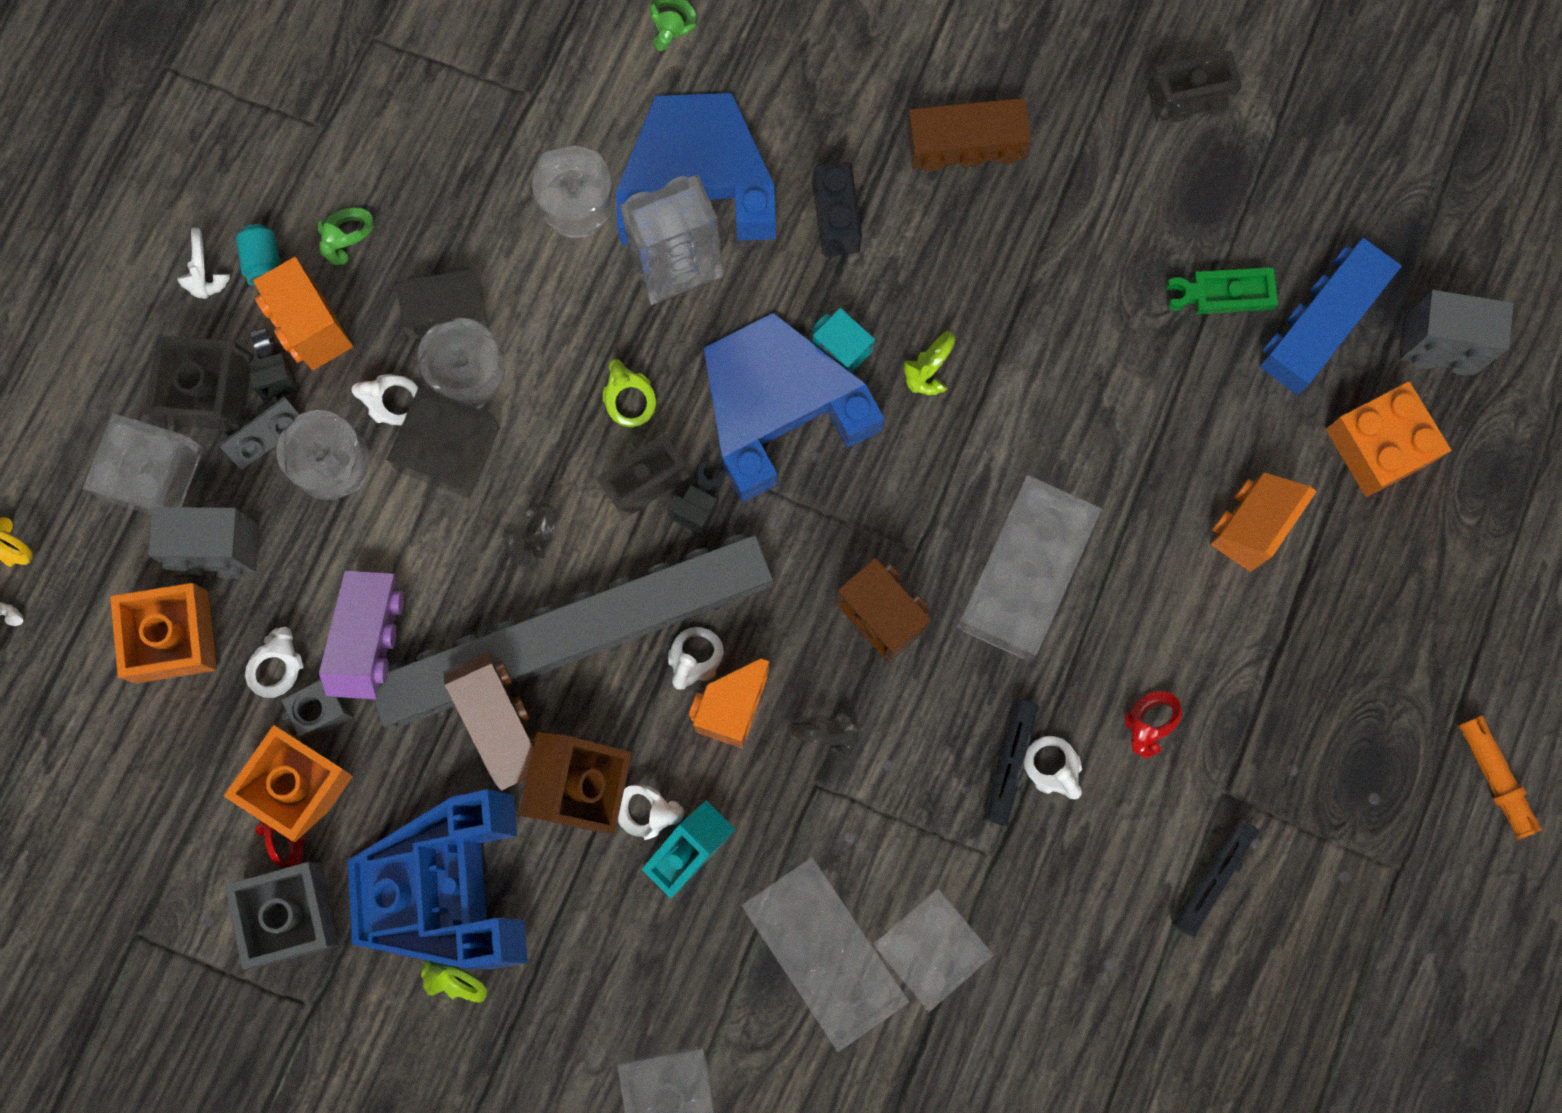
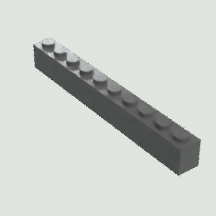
(582, 628)

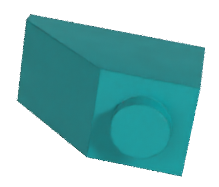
(688, 849)

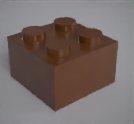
(883, 609)
(575, 783)

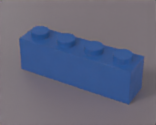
(1330, 316)

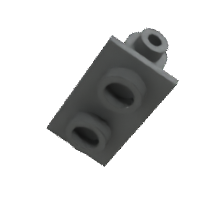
(260, 434)

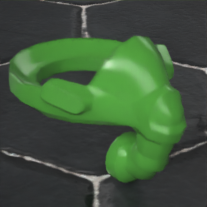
(671, 23)
(334, 238)

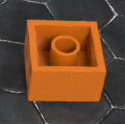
(300, 315)
(1388, 439)
(163, 633)

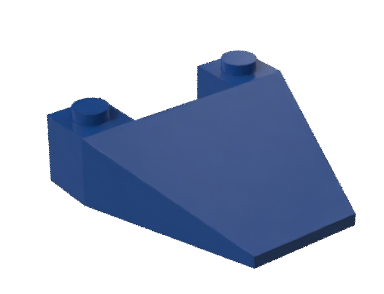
(704, 139)
(771, 383)
(426, 887)

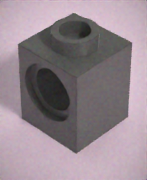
(334, 712)

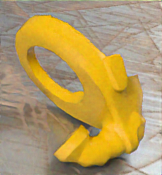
(7, 554)

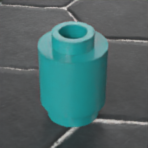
(257, 251)

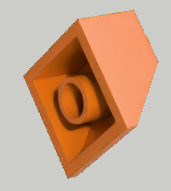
(1260, 519)
(730, 704)
(287, 785)

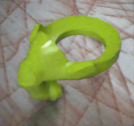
(927, 364)
(622, 378)
(440, 978)

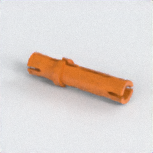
(1500, 778)

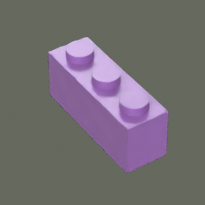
(361, 635)

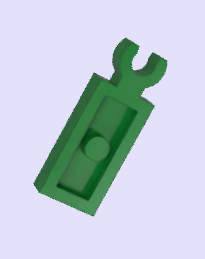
(1226, 291)

